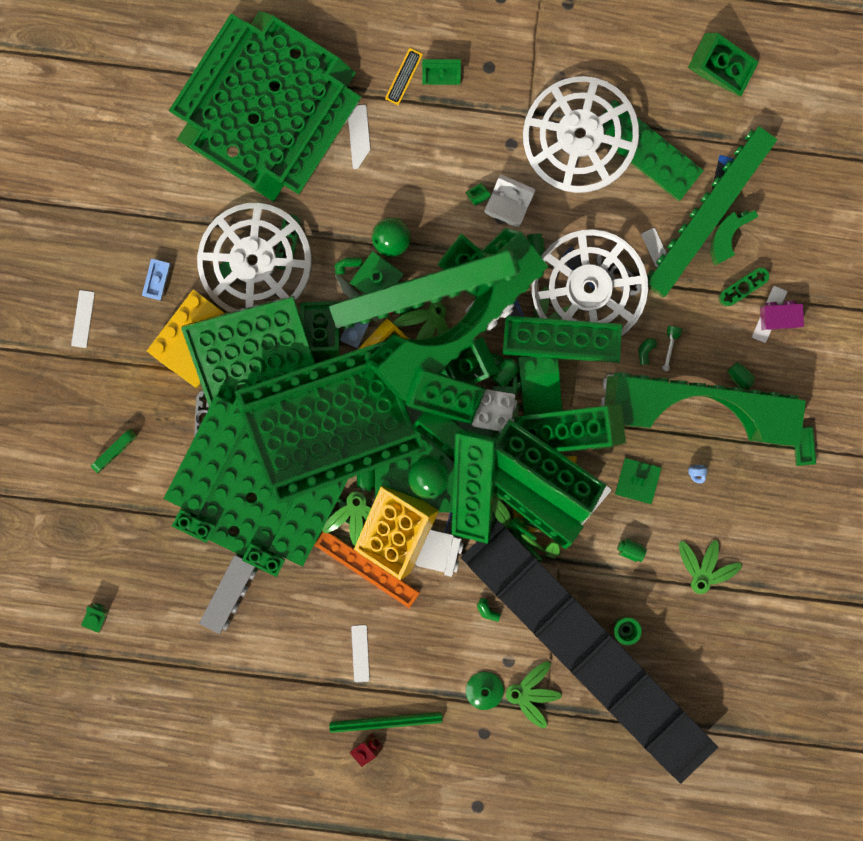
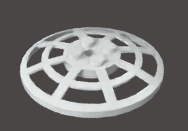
(583, 146)
(253, 246)
(595, 274)

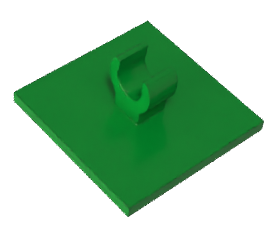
(638, 481)

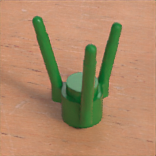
(520, 527)

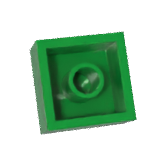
(375, 274)

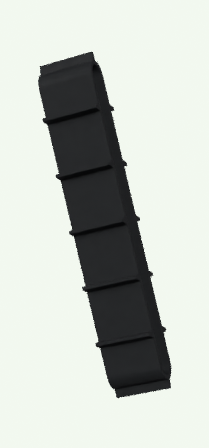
(590, 653)

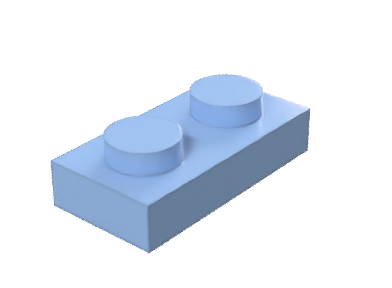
(156, 279)
(354, 335)

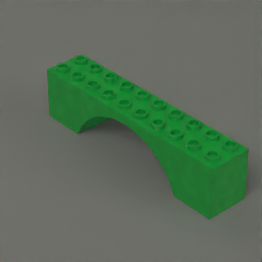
(400, 358)
(764, 415)

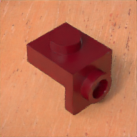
(366, 750)

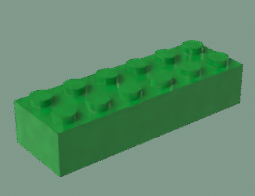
(577, 428)
(547, 471)

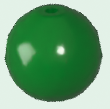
(391, 236)
(428, 478)

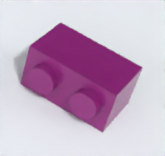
(781, 316)

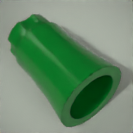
(629, 635)

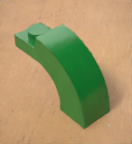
(721, 239)

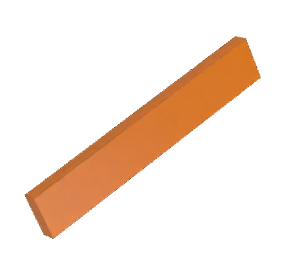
(367, 569)

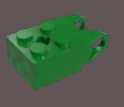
(473, 363)

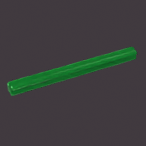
(385, 722)

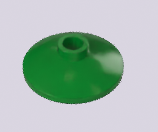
(482, 681)

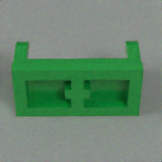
(441, 71)

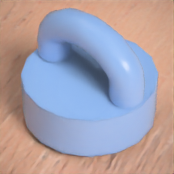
(698, 470)

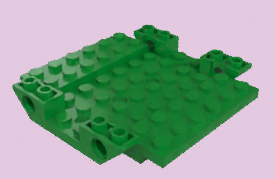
(294, 122)
(214, 490)

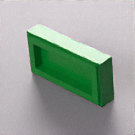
(806, 452)

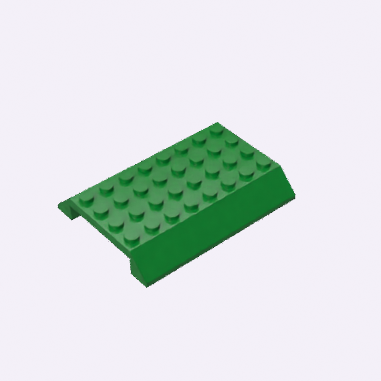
(325, 425)

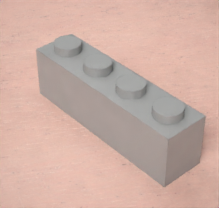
(227, 595)

